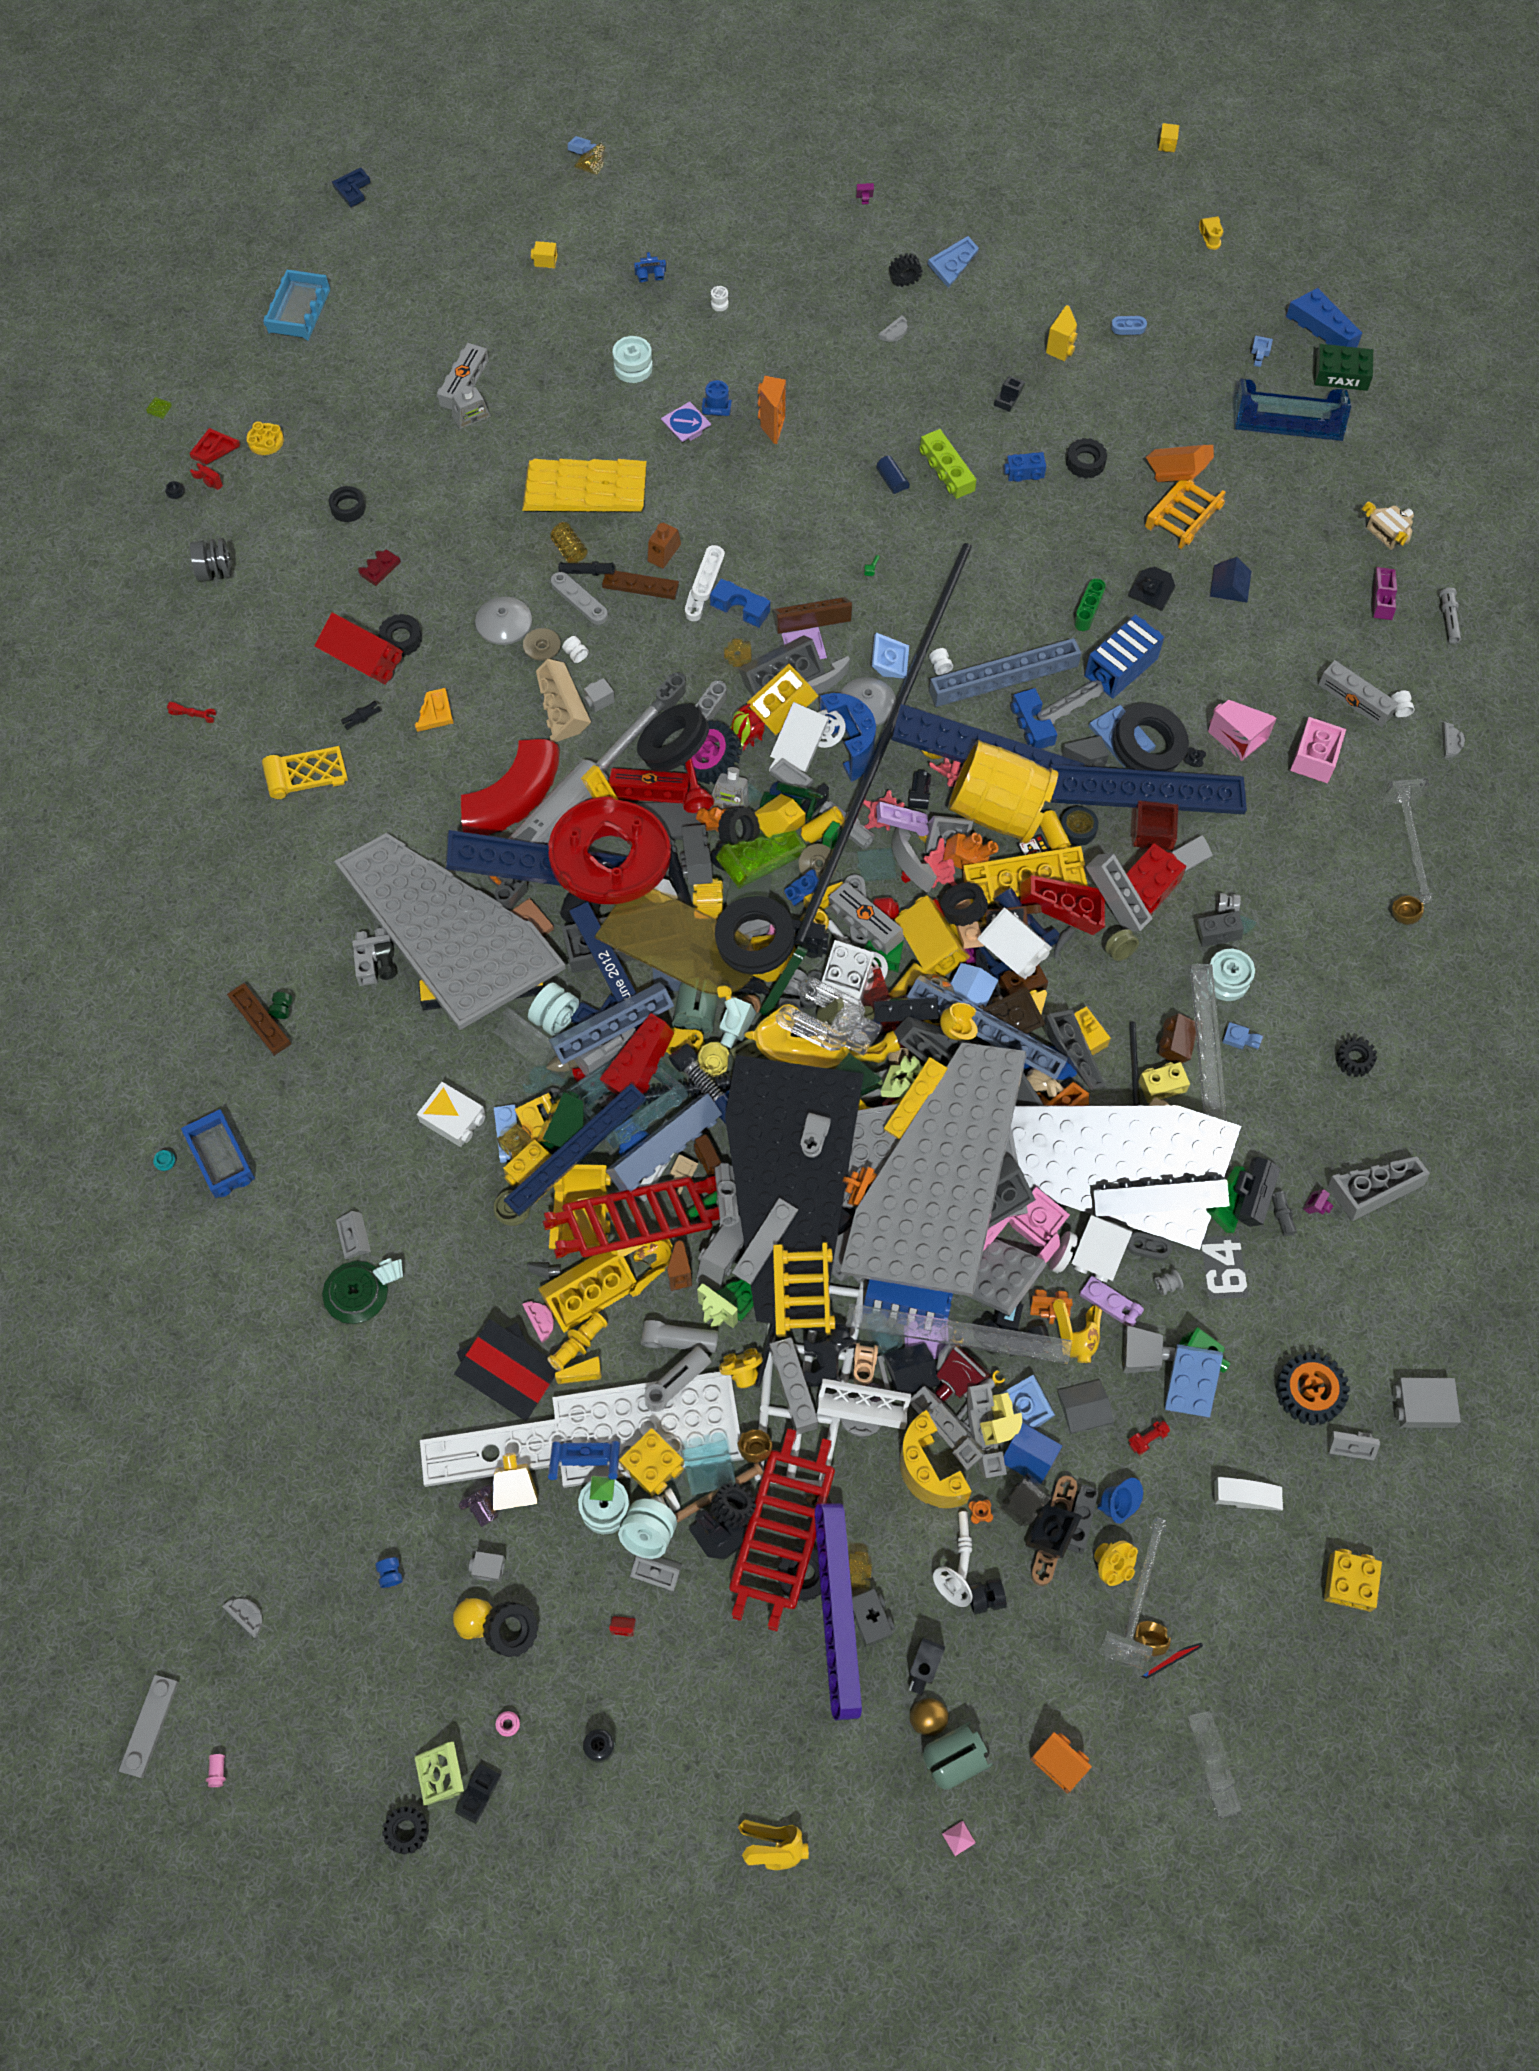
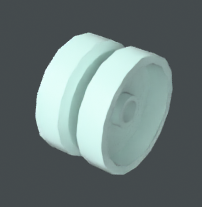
(632, 359)
(1232, 974)
(553, 1009)
(606, 1519)
(647, 1528)

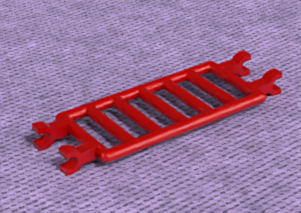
(578, 1244)
(755, 1520)

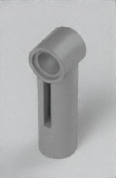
(658, 1335)
(677, 1379)

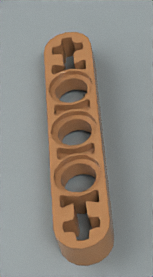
(1038, 1566)

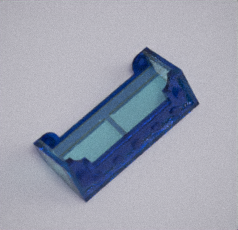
(1292, 413)

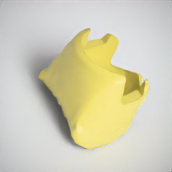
(713, 1058)

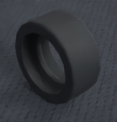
(347, 515)

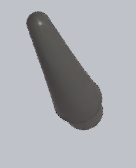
(1065, 936)

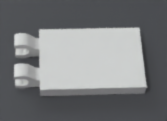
(799, 737)

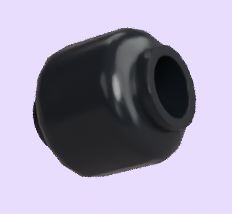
(594, 1738)

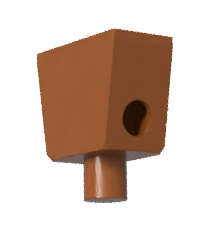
(663, 545)

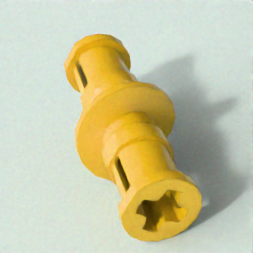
(577, 1341)

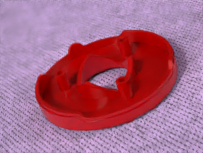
(604, 817)

